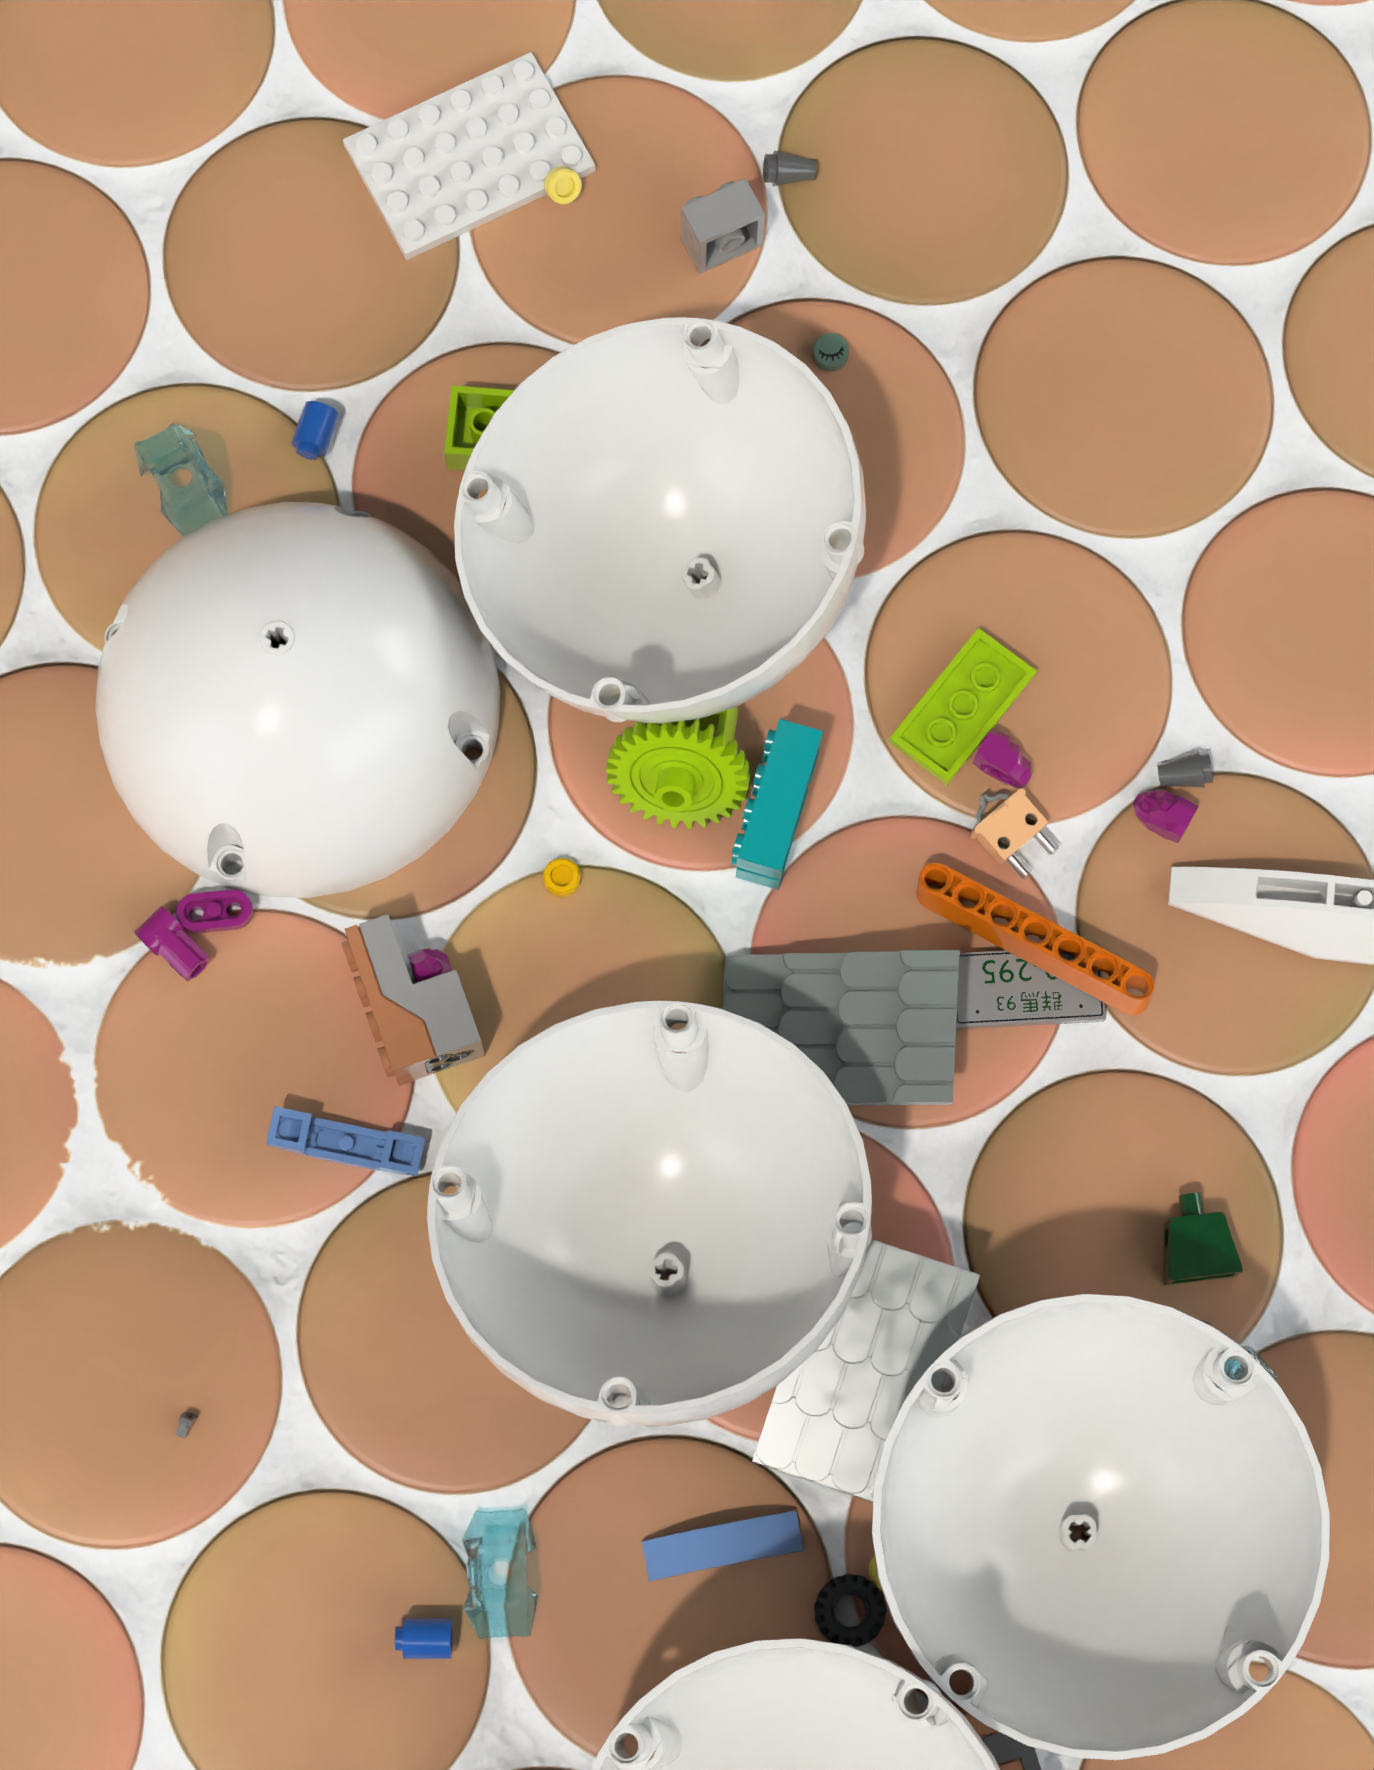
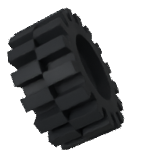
(874, 1606)

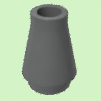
(787, 168)
(1187, 771)

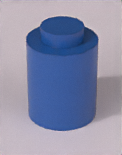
(314, 430)
(425, 1638)

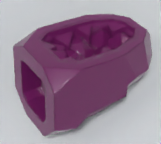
(1003, 760)
(1164, 813)
(428, 964)

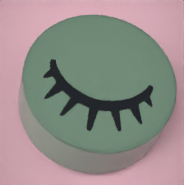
(830, 352)

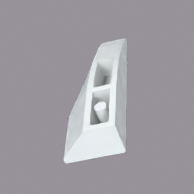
(1296, 910)

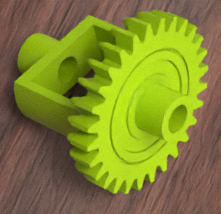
(680, 769)

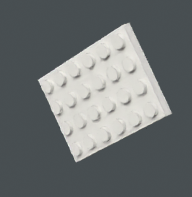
(467, 155)

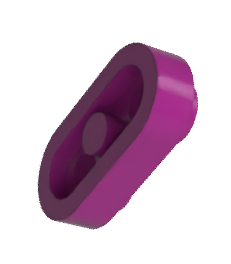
(215, 911)

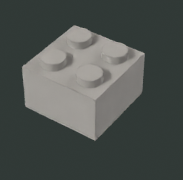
(722, 225)

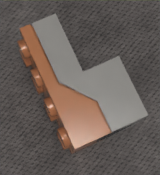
(421, 1023)

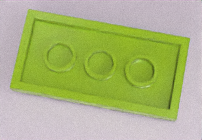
(962, 706)

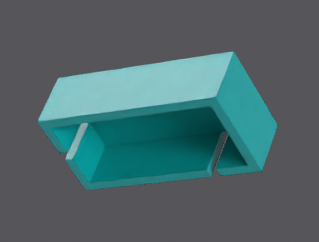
(779, 801)

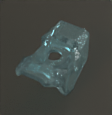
(201, 498)
(491, 1607)

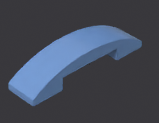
(345, 1143)
(722, 1545)

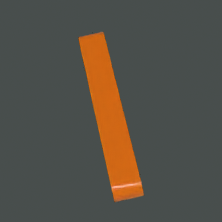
(1041, 954)

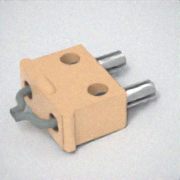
(1009, 826)

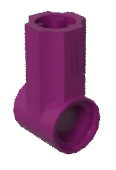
(166, 937)

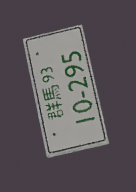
(1011, 992)

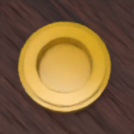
(561, 877)

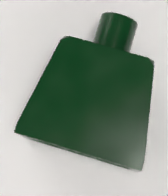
(1198, 1245)

